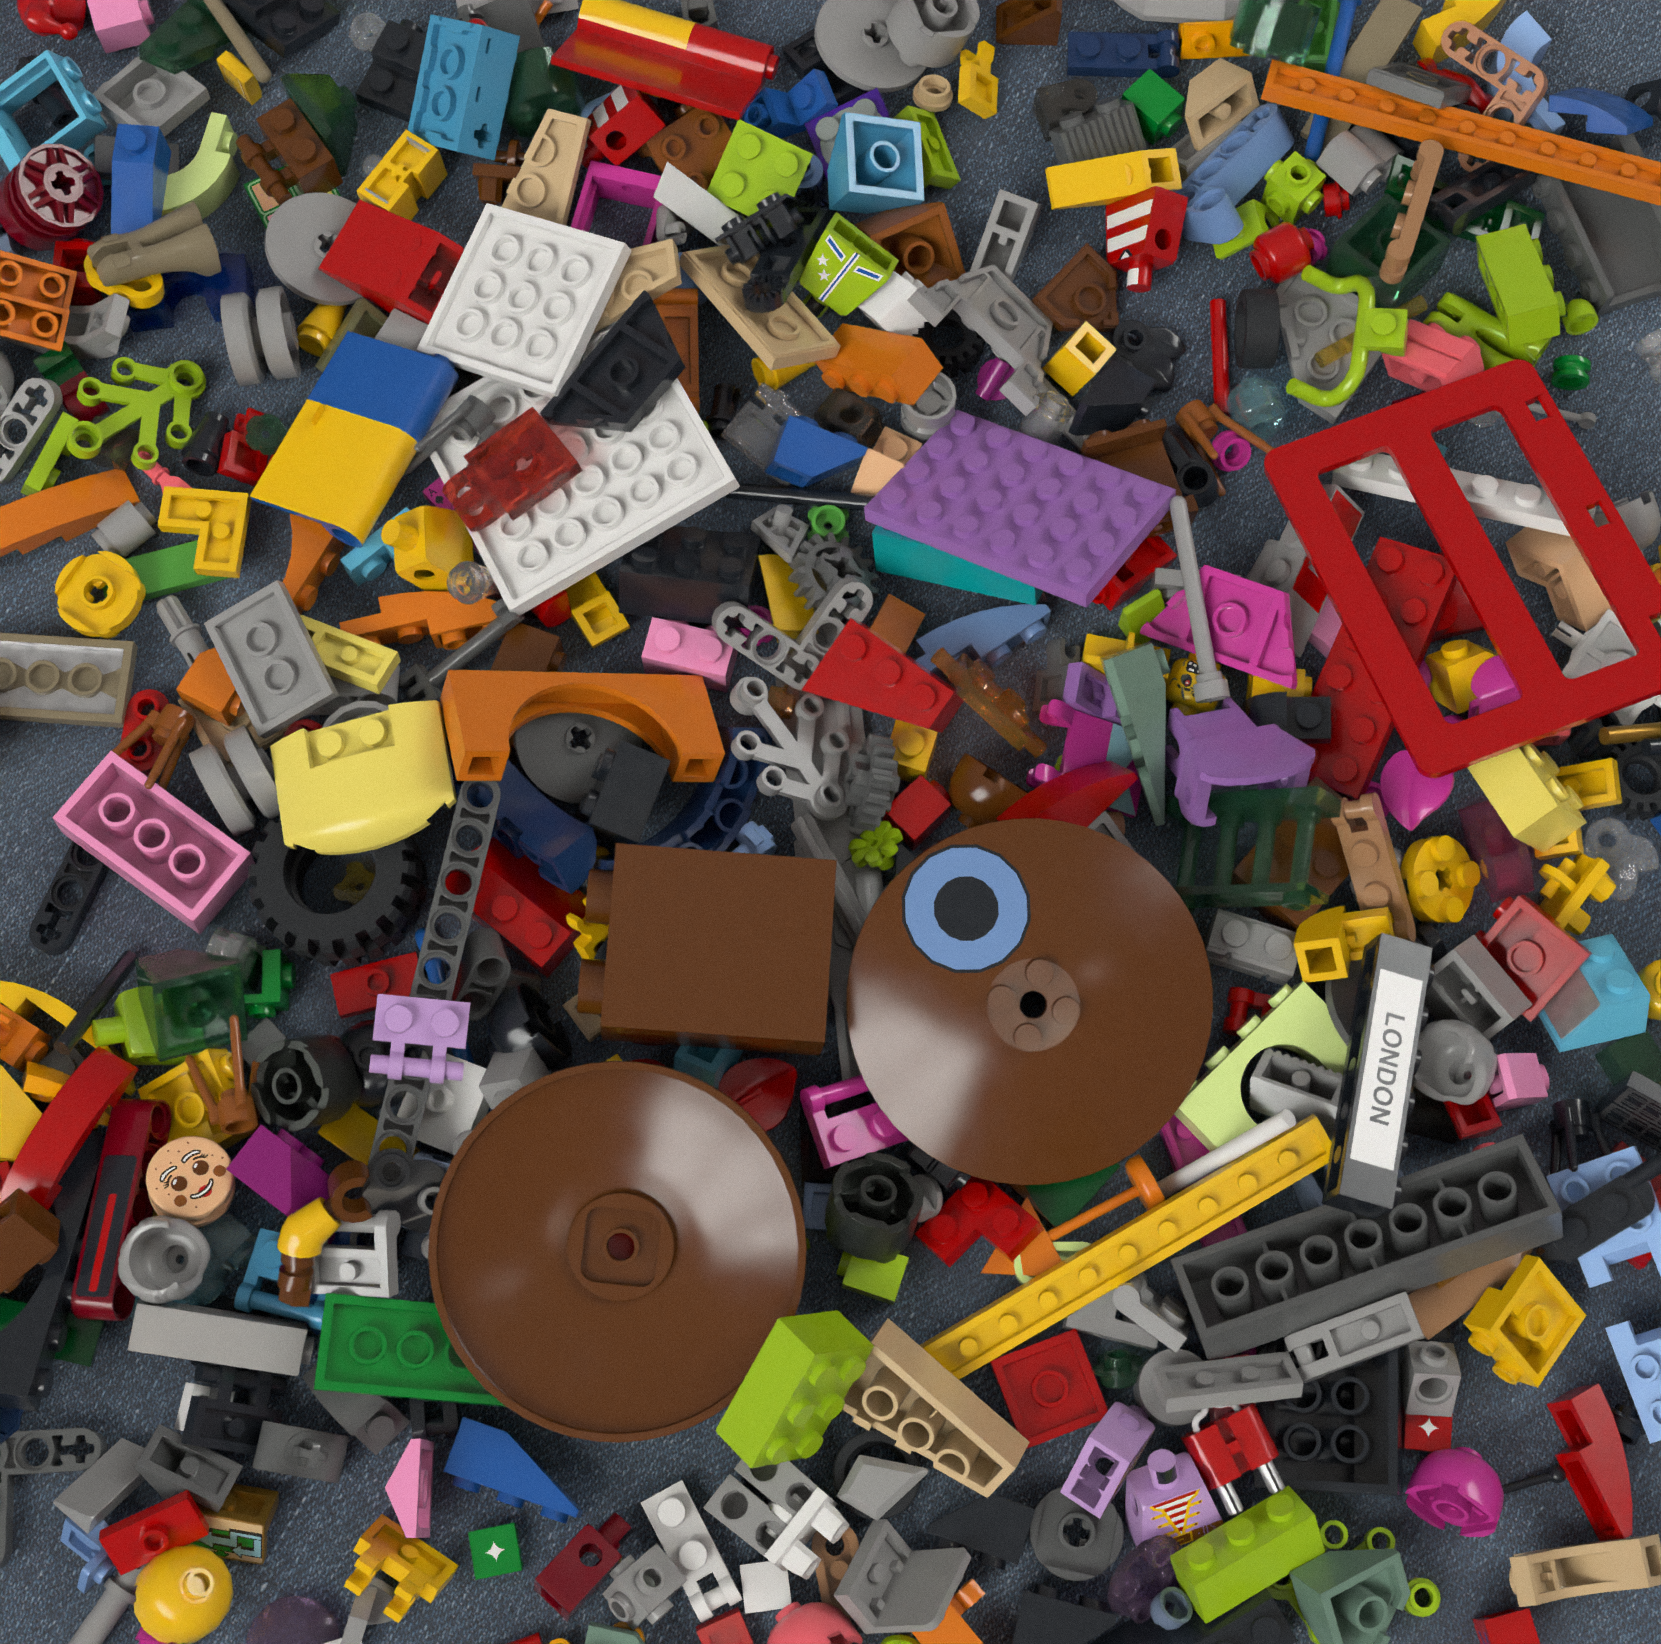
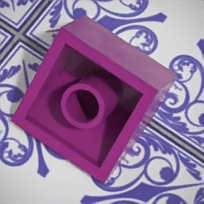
(281, 1170)

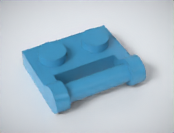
(265, 1265)

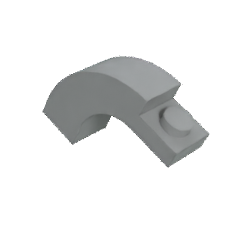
(93, 329)

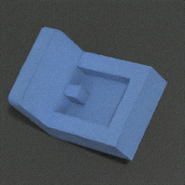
(91, 1550)

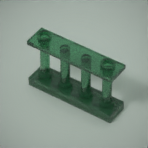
(1267, 809)

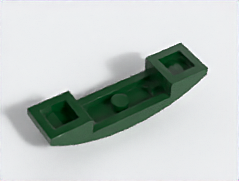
(1496, 219)

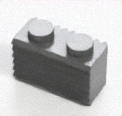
(1099, 134)

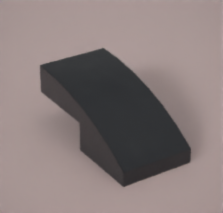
(805, 57)

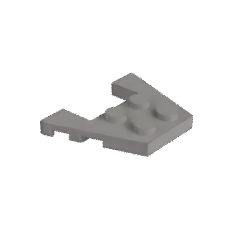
(1002, 318)

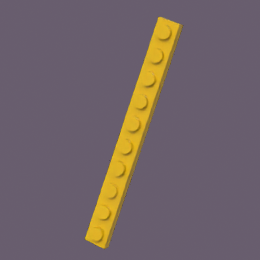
(1131, 1248)

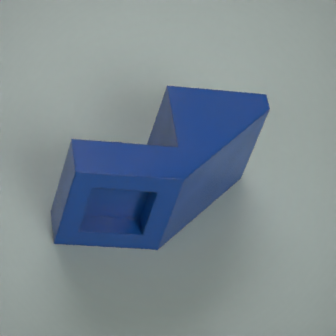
(786, 112)

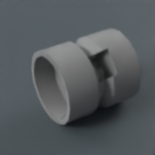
(931, 410)

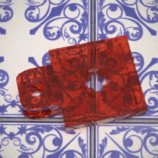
(495, 477)

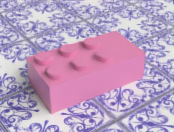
(154, 842)

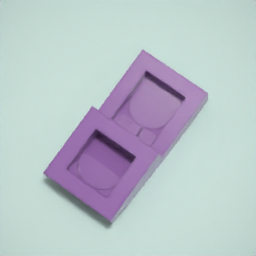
(1089, 693)

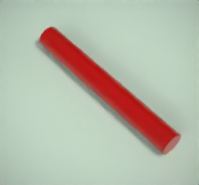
(1219, 351)

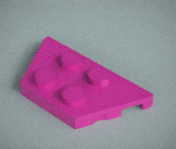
(1246, 625)

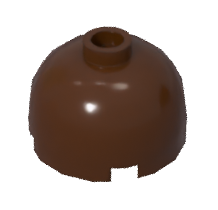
(981, 792)

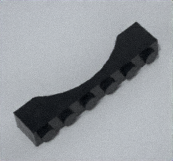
(40, 1328)

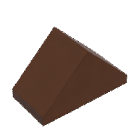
(1028, 22)

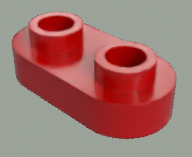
(132, 720)

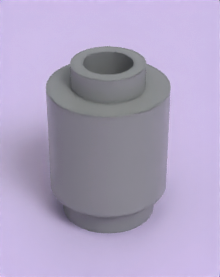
(125, 529)

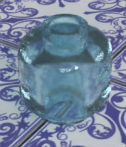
(1257, 406)

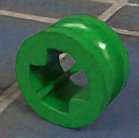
(1571, 372)

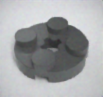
(1053, 1548)

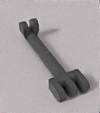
(429, 681)

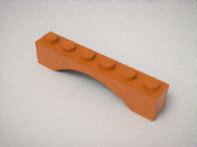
(313, 557)

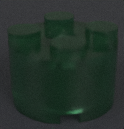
(1275, 28)
(540, 86)

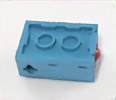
(463, 85)

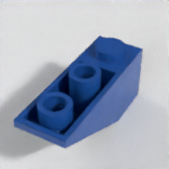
(501, 1462)

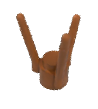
(1200, 426)
(170, 731)
(236, 1108)

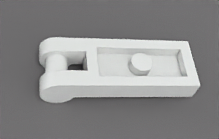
(690, 1548)

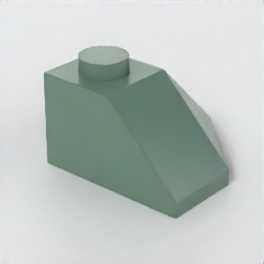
(1351, 1594)

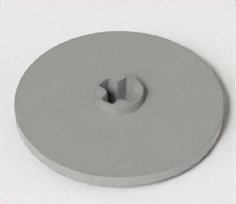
(852, 55)
(295, 241)

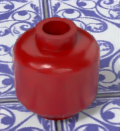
(1281, 252)

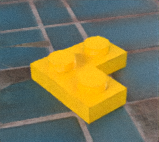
(219, 521)
(1597, 787)

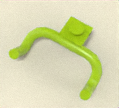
(1374, 331)

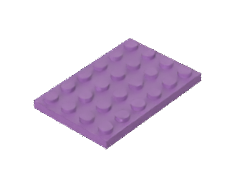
(1021, 507)

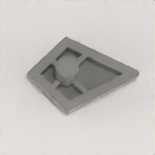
(781, 531)
(878, 1484)

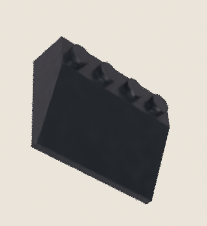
(1341, 1430)

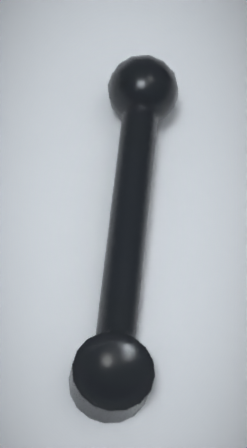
(1555, 1474)

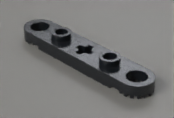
(785, 261)

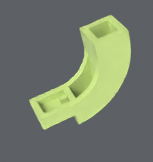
(210, 174)

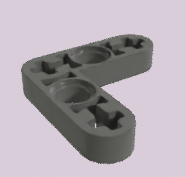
(14, 1462)

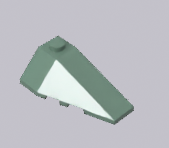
(1140, 700)

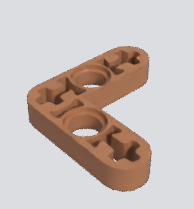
(1507, 95)

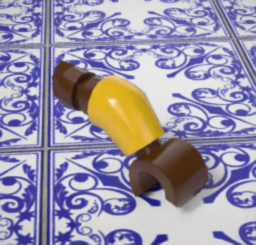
(313, 1225)

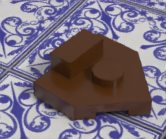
(1081, 293)

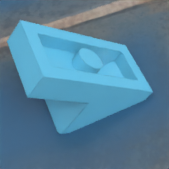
(370, 559)

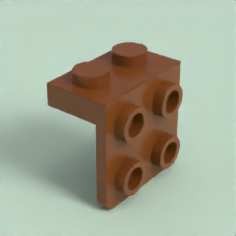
(690, 143)

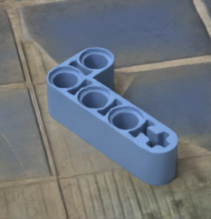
(1231, 173)

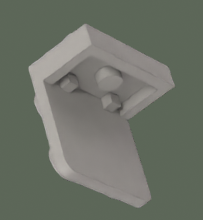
(899, 1588)

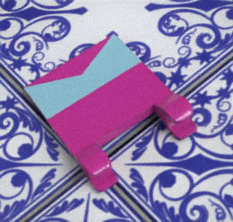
(1087, 743)

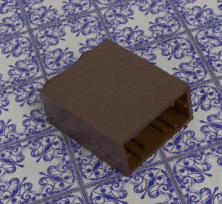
(711, 949)

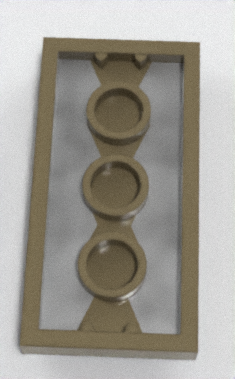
(65, 679)

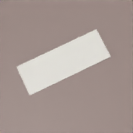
(692, 203)

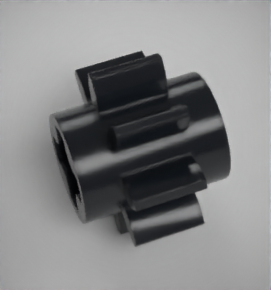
(1585, 737)

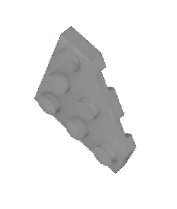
(1308, 324)

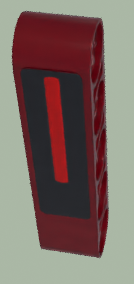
(118, 1204)

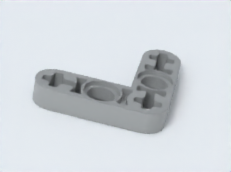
(26, 399)
(805, 645)

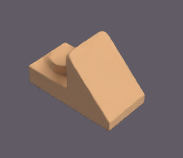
(884, 461)

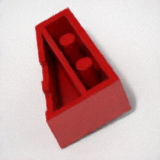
(883, 679)

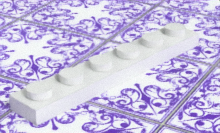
(1487, 495)

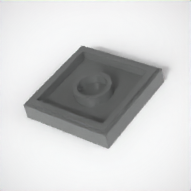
(1419, 85)

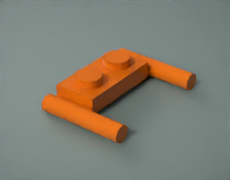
(680, 315)

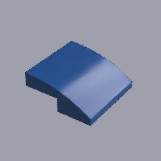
(1604, 110)

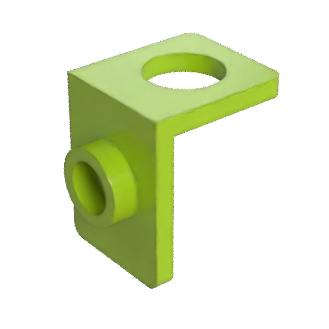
(1253, 217)

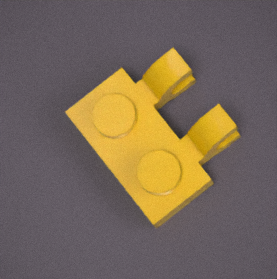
(408, 1560)

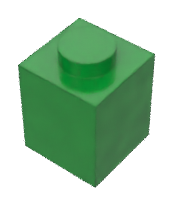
(1156, 106)

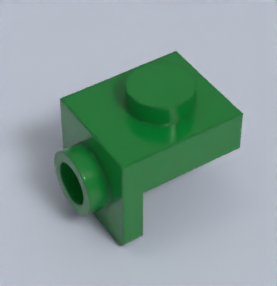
(277, 979)

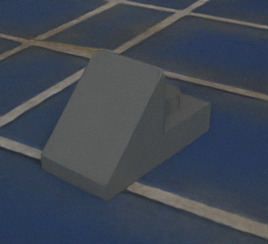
(181, 1467)

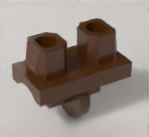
(494, 177)

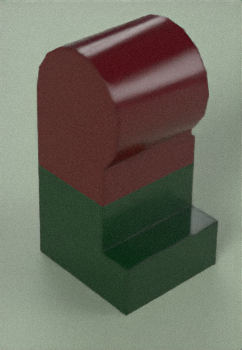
(67, 373)

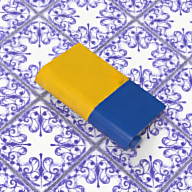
(356, 435)

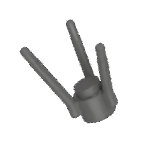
(469, 420)

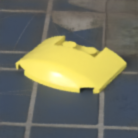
(363, 779)

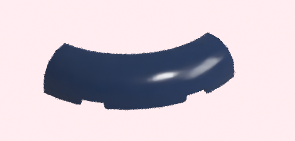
(715, 808)
(537, 828)

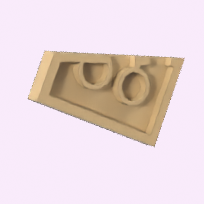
(648, 268)

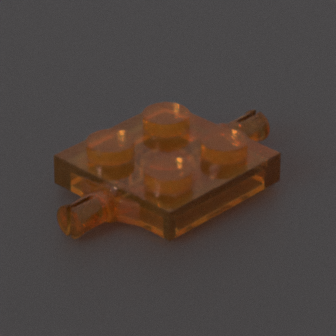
(996, 706)

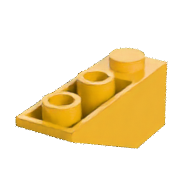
(1112, 178)

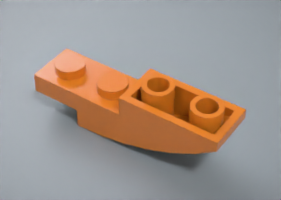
(415, 614)

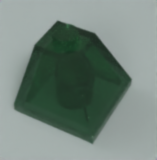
(327, 111)
(190, 1000)

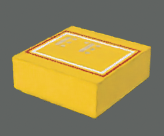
(239, 77)

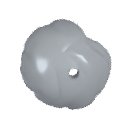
(1449, 1057)
(152, 1262)

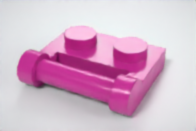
(850, 1133)

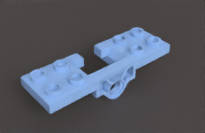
(1640, 1353)

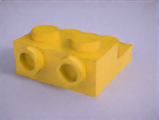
(186, 1104)
(1524, 1323)

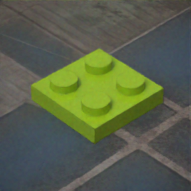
(756, 167)

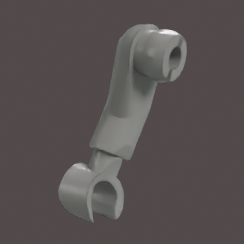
(668, 225)

